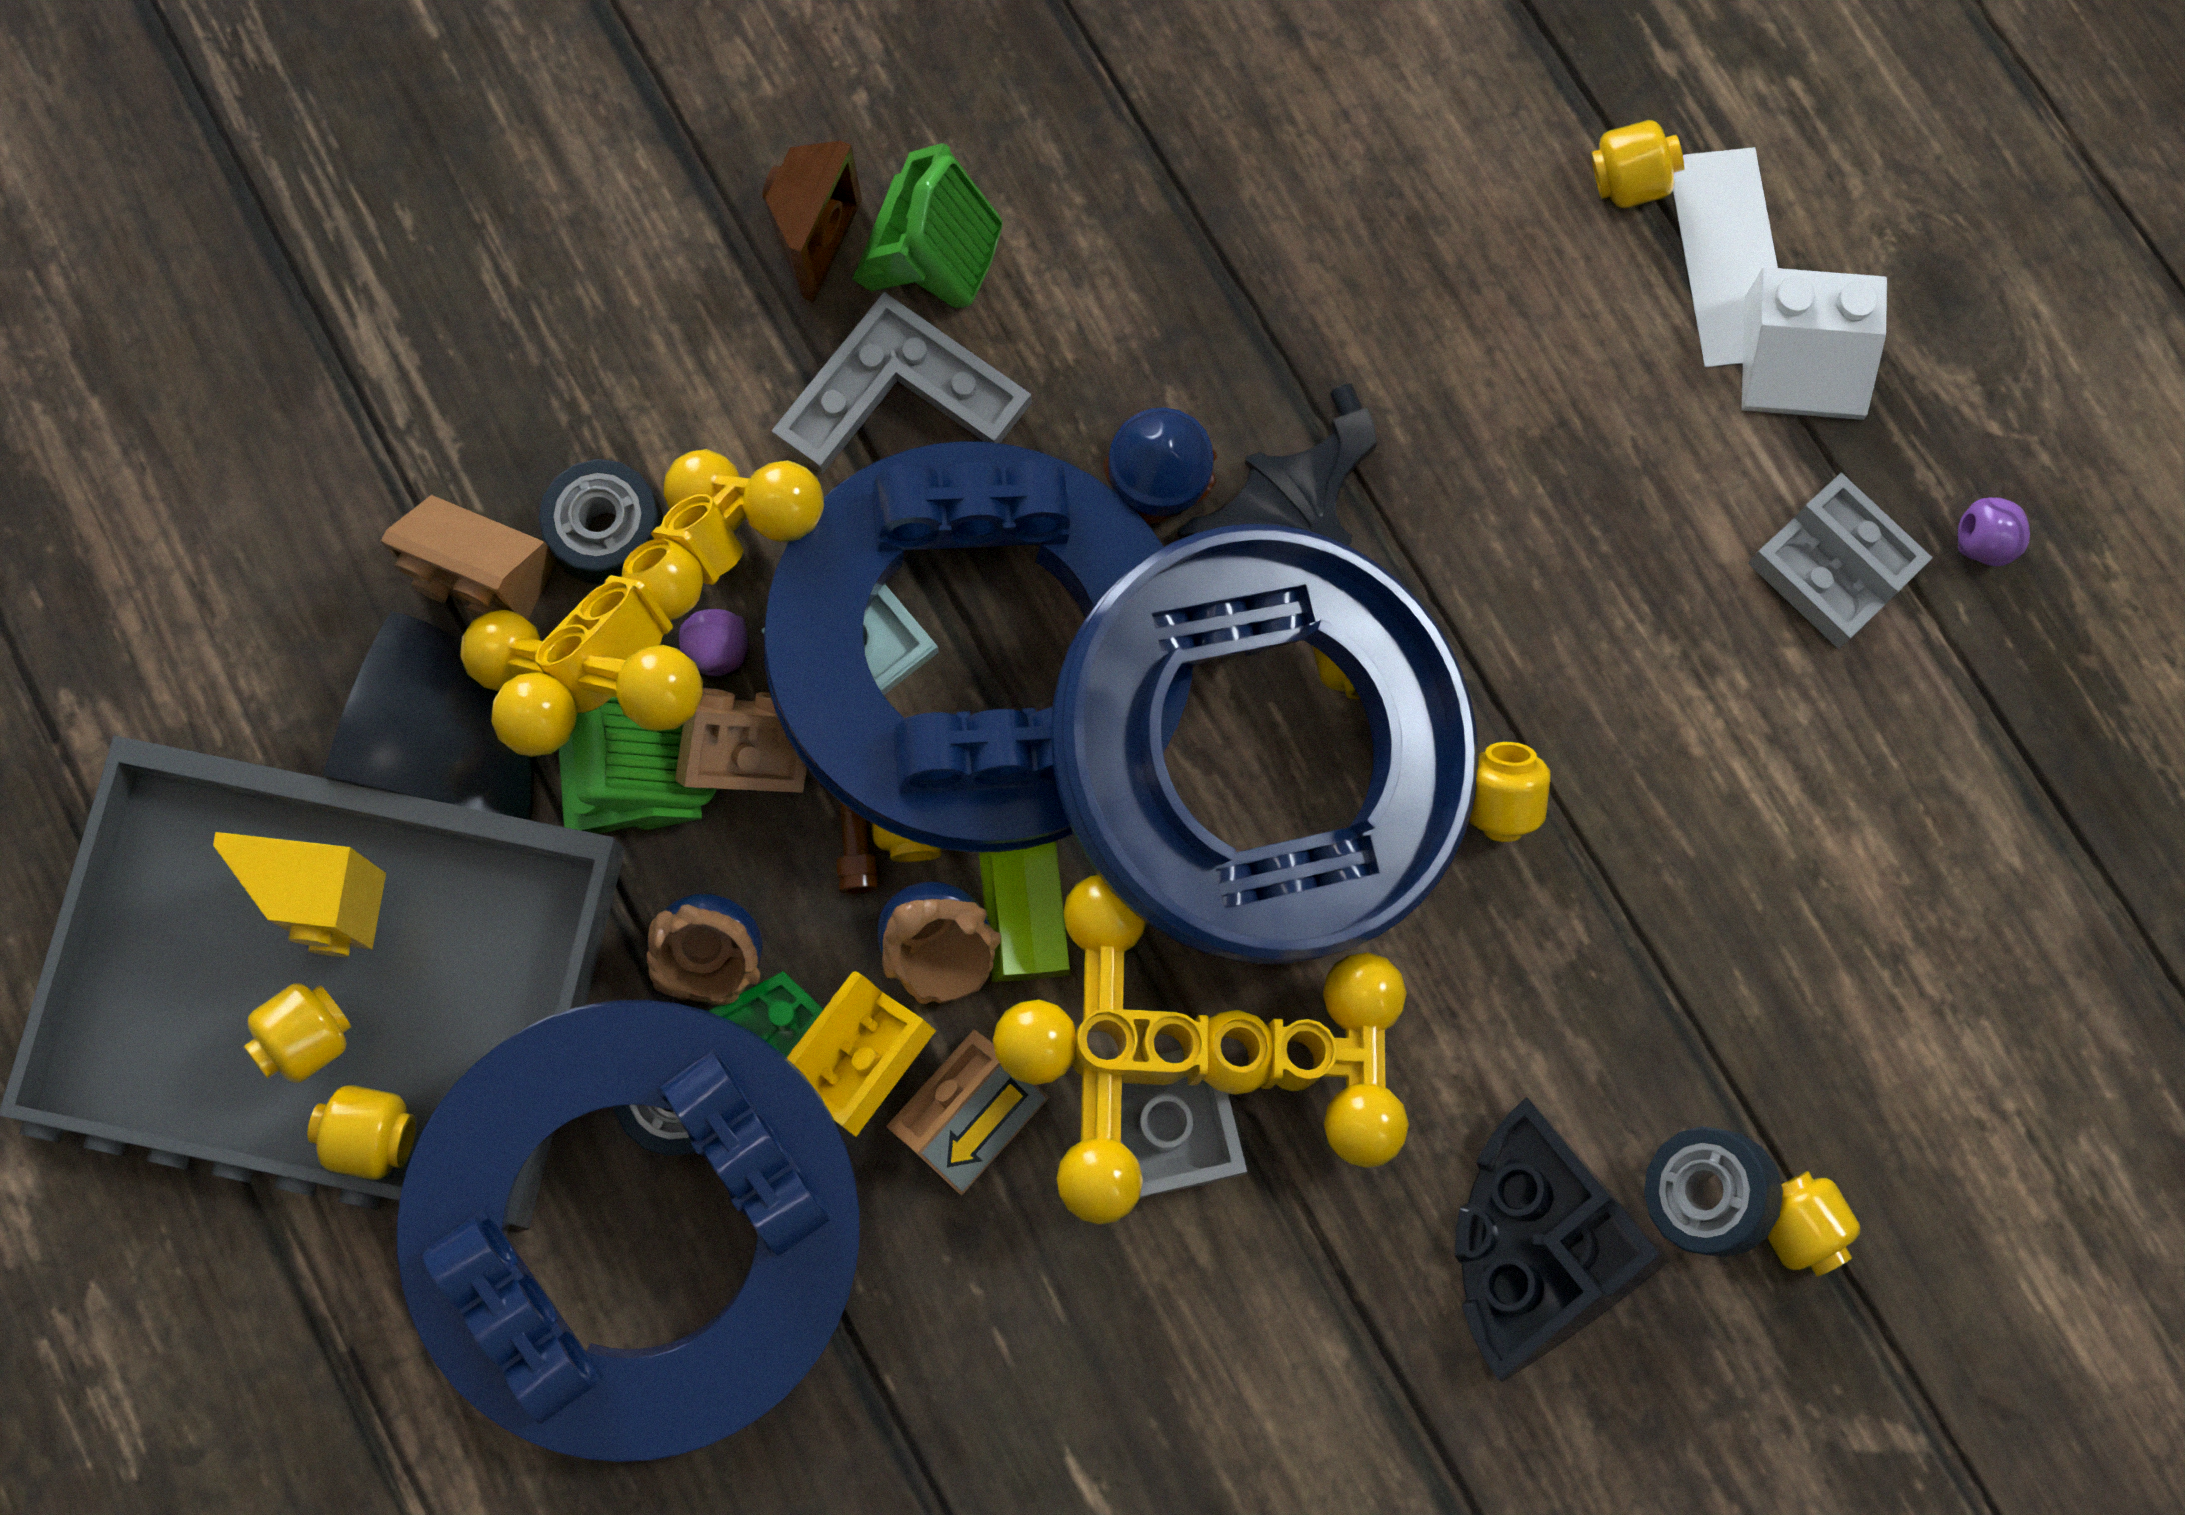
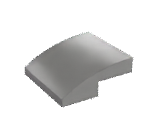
(1839, 560)

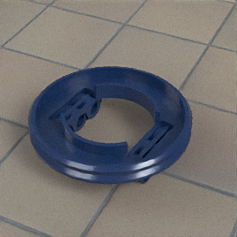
(1249, 594)
(938, 774)
(494, 1322)

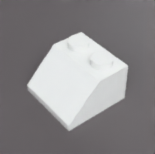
(1812, 342)

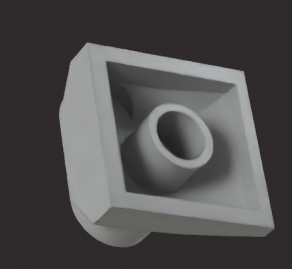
(1180, 1133)

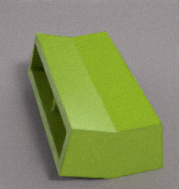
(1027, 909)

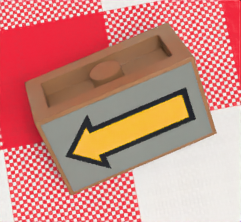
(966, 1113)

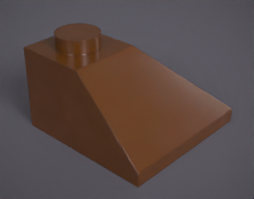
(812, 208)

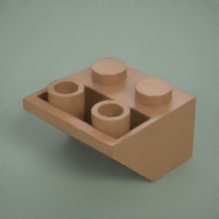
(469, 558)

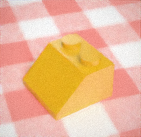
(310, 889)

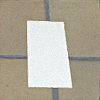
(1723, 244)

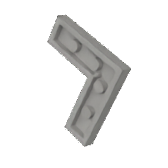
(890, 348)

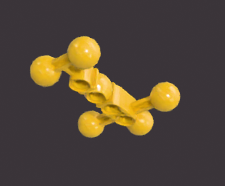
(616, 632)
(1102, 1176)

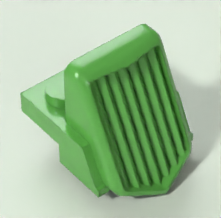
(932, 231)
(624, 775)

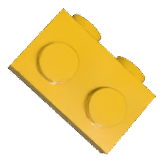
(859, 1050)

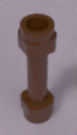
(857, 867)

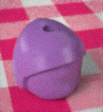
(1993, 531)
(714, 641)

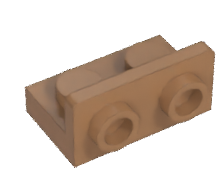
(738, 746)

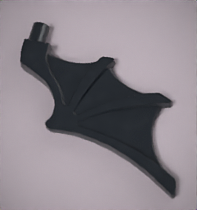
(1302, 486)

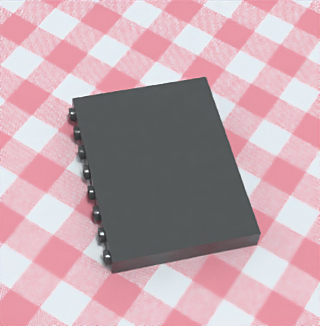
(170, 955)

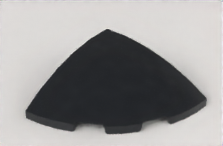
(427, 726)
(1542, 1244)

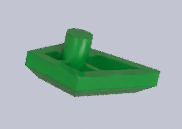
(774, 1011)

